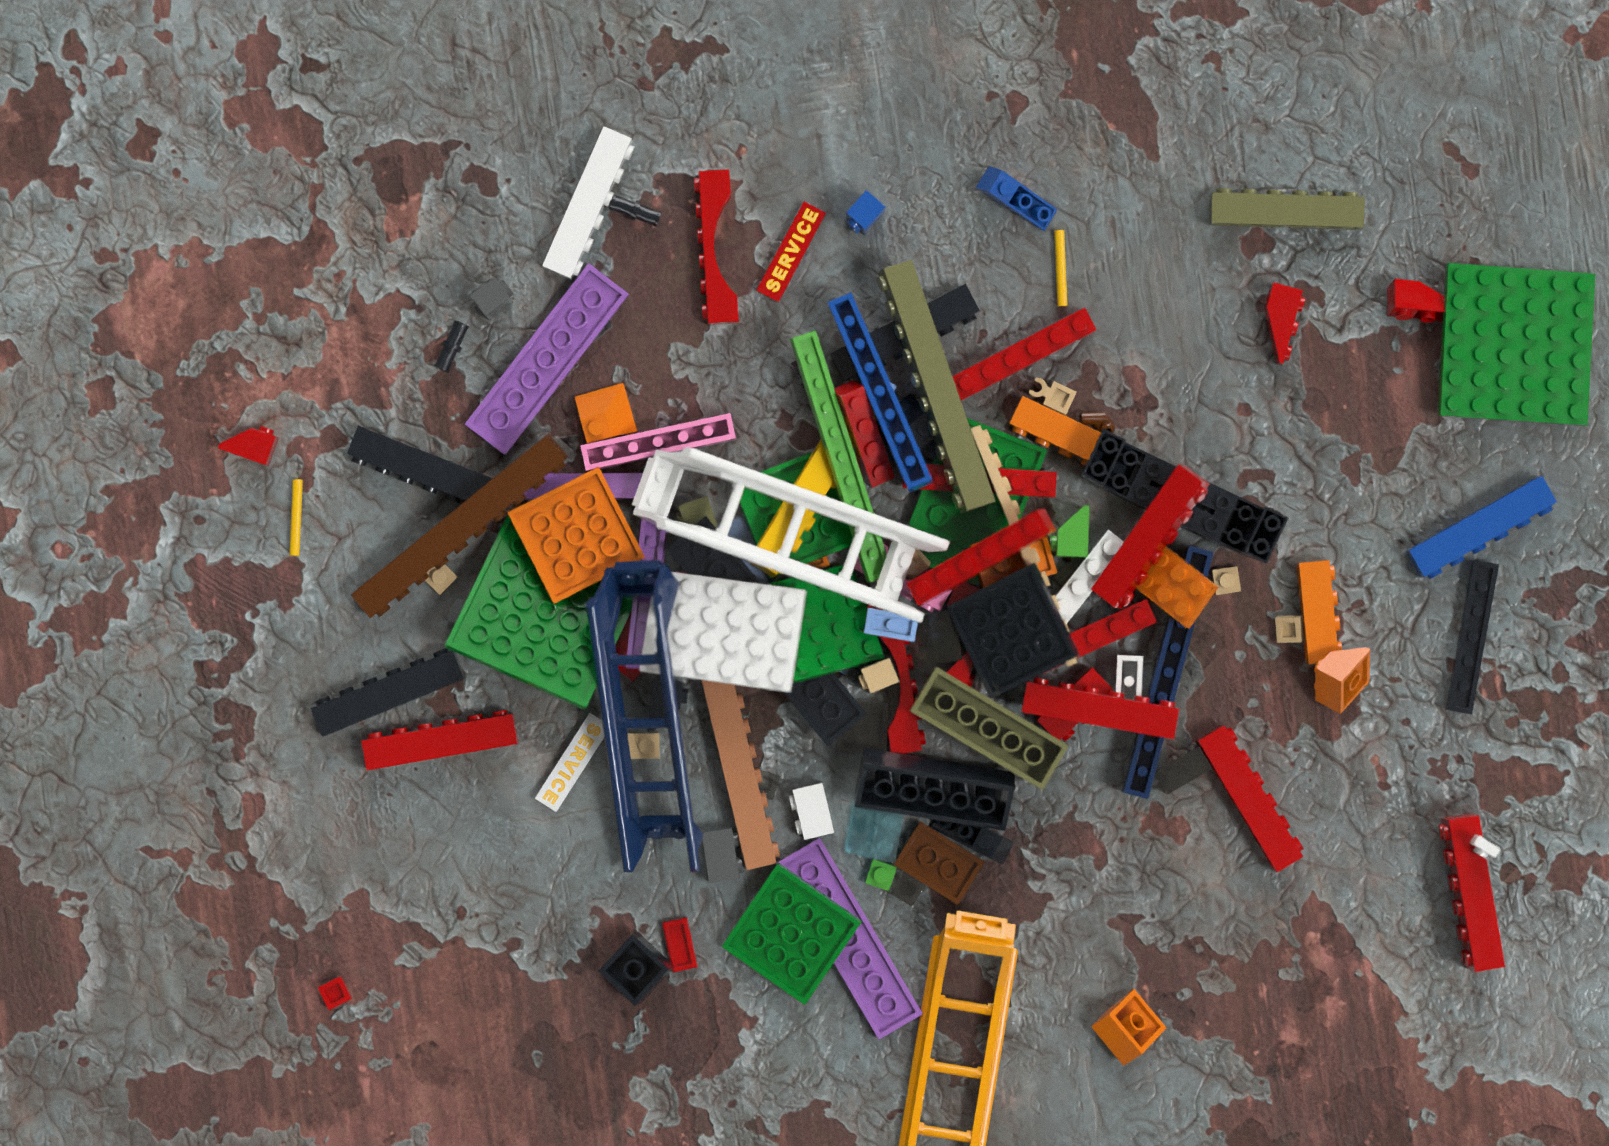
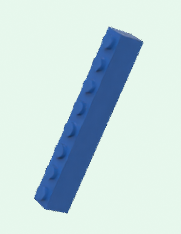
(880, 392)

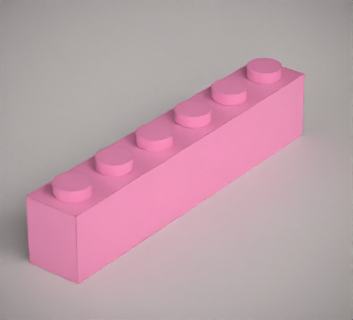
(668, 439)

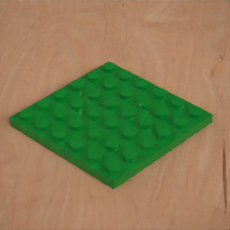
(1516, 344)
(521, 632)

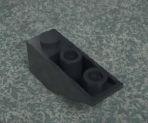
(976, 838)

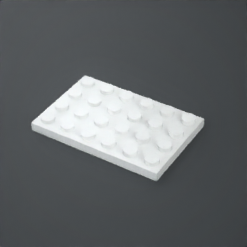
(731, 632)

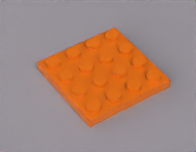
(575, 534)

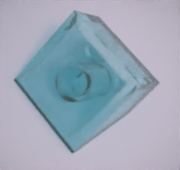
(874, 834)

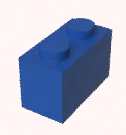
(864, 213)

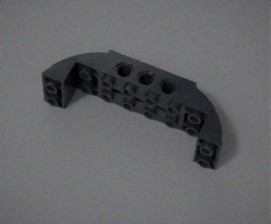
(1217, 518)

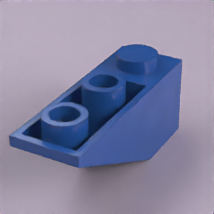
(1016, 197)

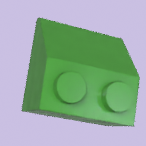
(1072, 536)

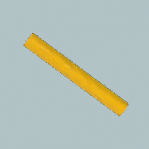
(1060, 268)
(296, 508)

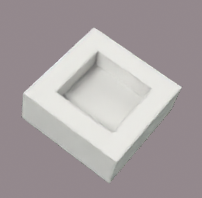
(1484, 847)

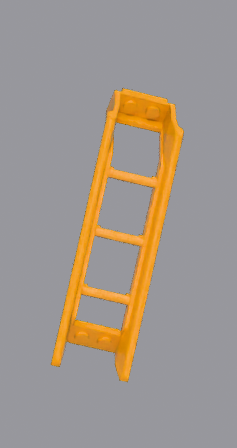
(978, 935)

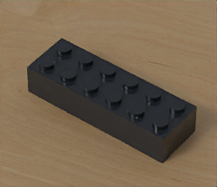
(934, 789)

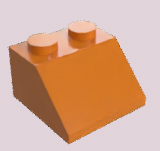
(1341, 677)
(1129, 1027)

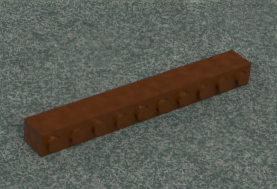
(459, 526)

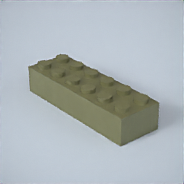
(988, 728)

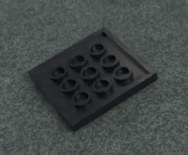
(1013, 630)

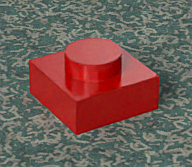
(334, 992)

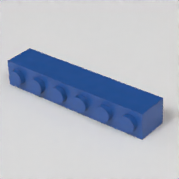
(1482, 526)

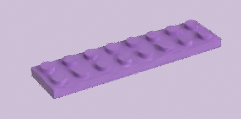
(547, 359)
(864, 960)

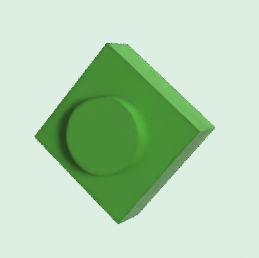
(880, 874)

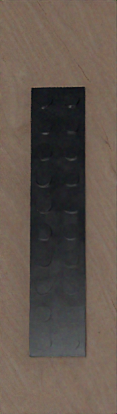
(820, 700)

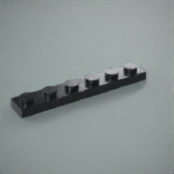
(1472, 637)

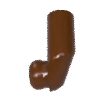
(1098, 419)

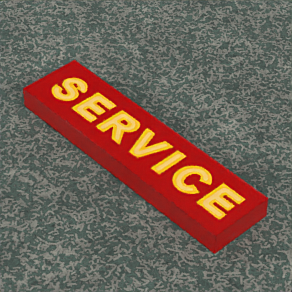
(791, 251)

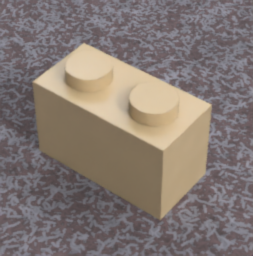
(878, 676)

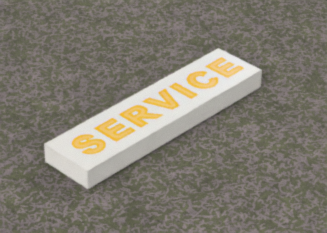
(572, 763)

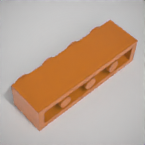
(1054, 429)
(1317, 609)

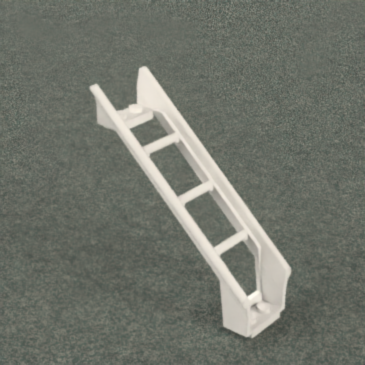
(663, 477)

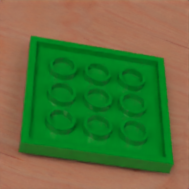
(824, 536)
(831, 631)
(791, 933)

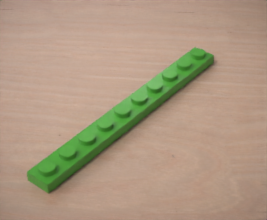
(837, 443)

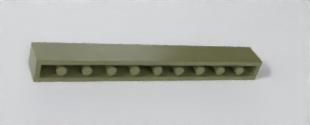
(935, 386)

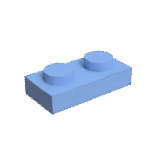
(889, 625)

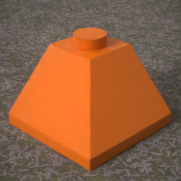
(605, 413)

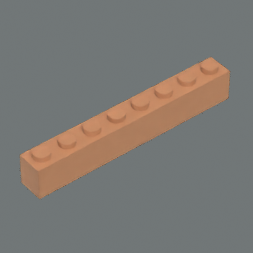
(741, 775)

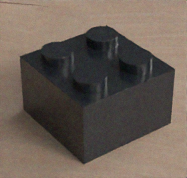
(636, 968)

